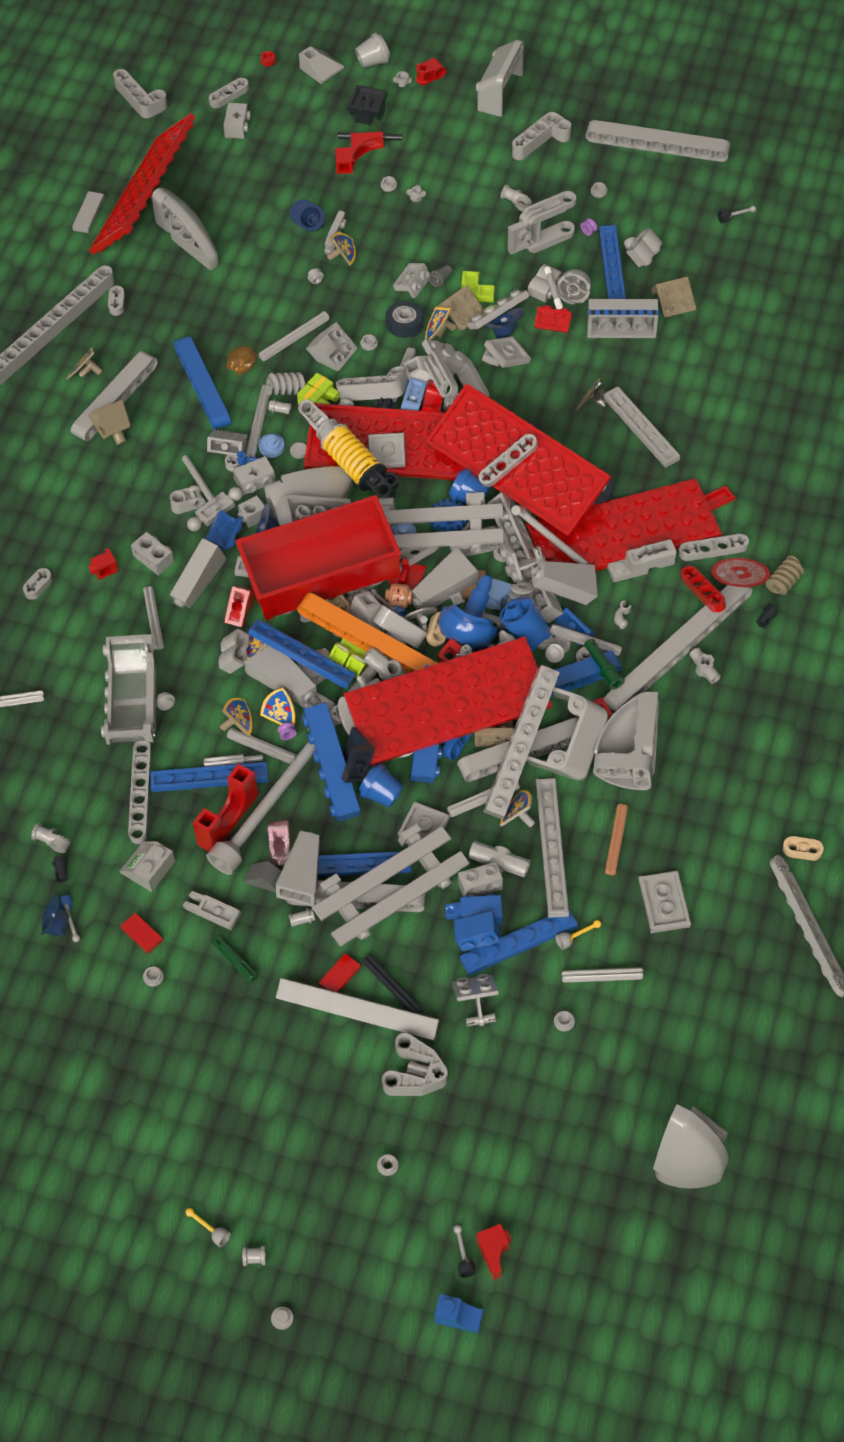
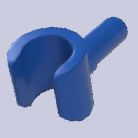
(242, 459)

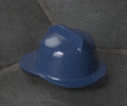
(307, 215)
(506, 323)
(266, 520)
(54, 918)

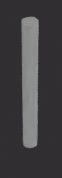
(198, 479)

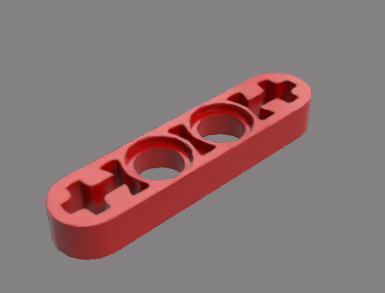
(700, 590)

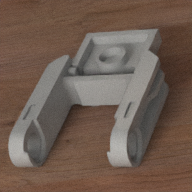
(527, 232)
(443, 361)

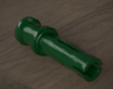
(607, 669)

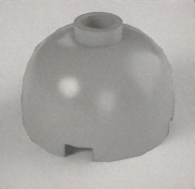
(574, 286)

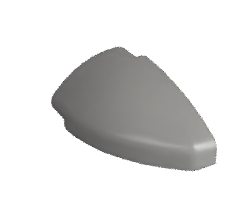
(184, 226)
(314, 482)
(629, 743)
(690, 1152)

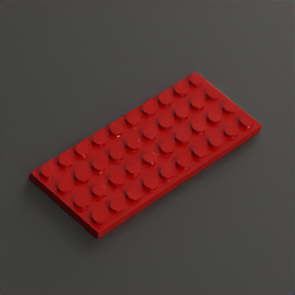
(142, 183)
(420, 458)
(547, 483)
(632, 522)
(444, 700)

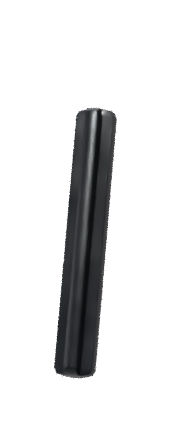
(392, 985)

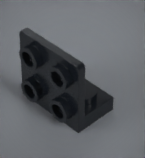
(357, 757)

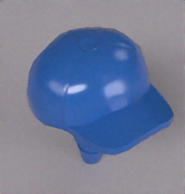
(467, 626)

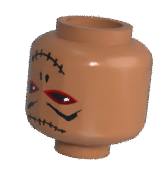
(399, 595)

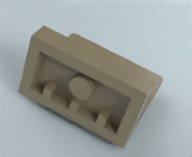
(675, 297)
(463, 307)
(494, 735)

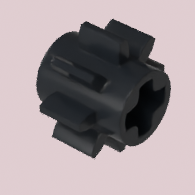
(384, 403)

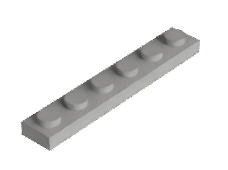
(641, 427)

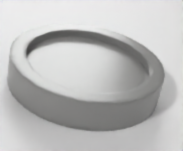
(298, 450)

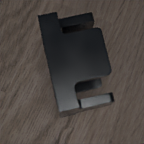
(367, 103)

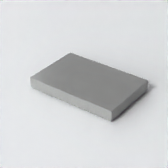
(664, 901)

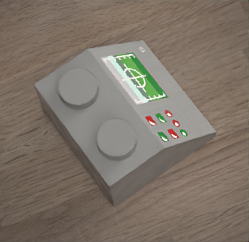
(148, 864)

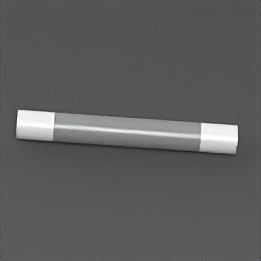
(553, 288)

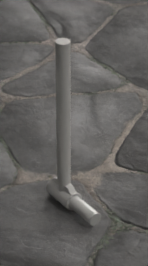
(525, 514)

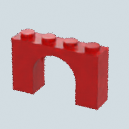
(242, 793)

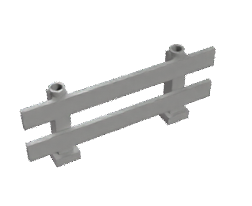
(474, 511)
(418, 849)

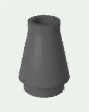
(439, 276)

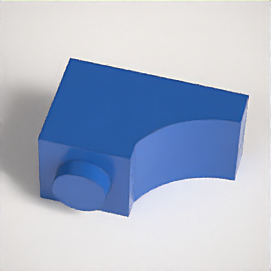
(457, 1314)

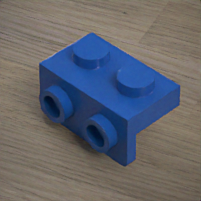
(224, 530)

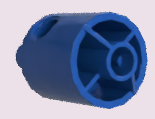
(524, 620)

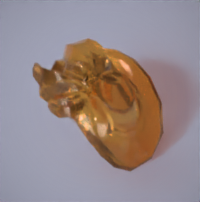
(241, 359)

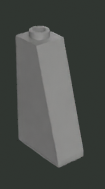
(198, 573)
(449, 577)
(567, 580)
(280, 671)
(300, 872)

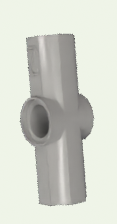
(381, 664)
(500, 855)

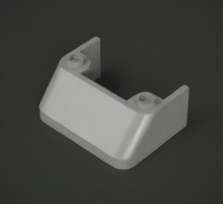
(504, 62)
(580, 753)

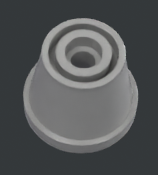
(372, 51)

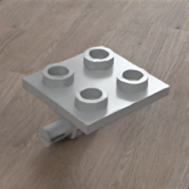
(513, 566)
(475, 988)

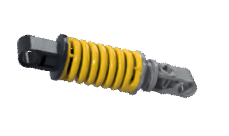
(348, 451)

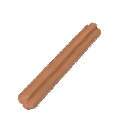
(616, 839)

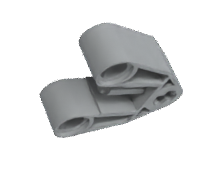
(420, 1072)

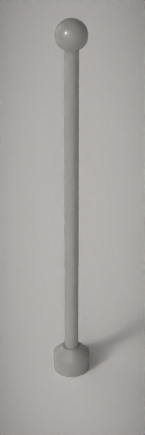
(226, 854)

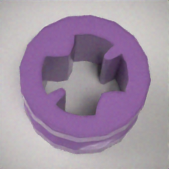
(588, 226)
(287, 731)

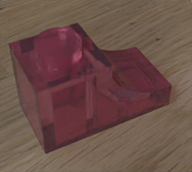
(279, 841)

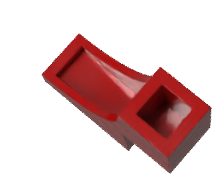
(360, 144)

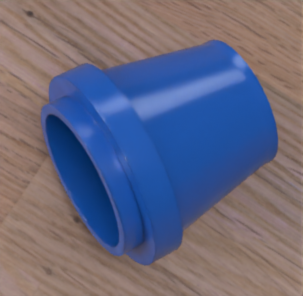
(466, 483)
(381, 786)

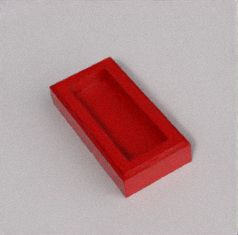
(719, 497)
(141, 933)
(340, 974)

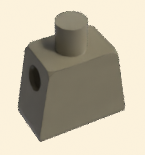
(111, 421)

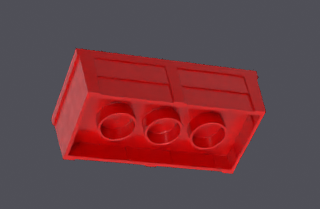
(320, 556)

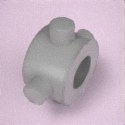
(457, 598)

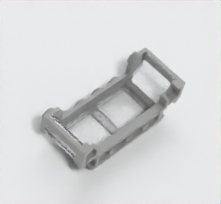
(130, 689)

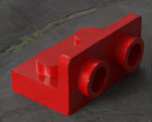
(553, 319)

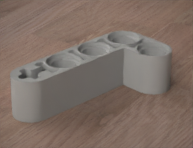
(145, 104)
(546, 127)
(374, 387)

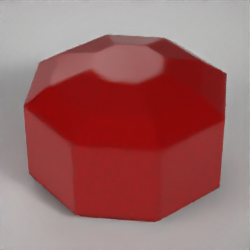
(268, 58)

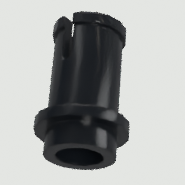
(769, 613)
(60, 869)

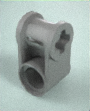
(185, 500)

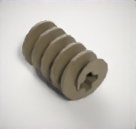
(785, 576)

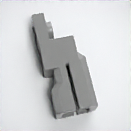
(641, 559)

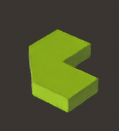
(482, 293)

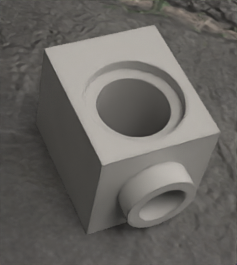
(251, 511)

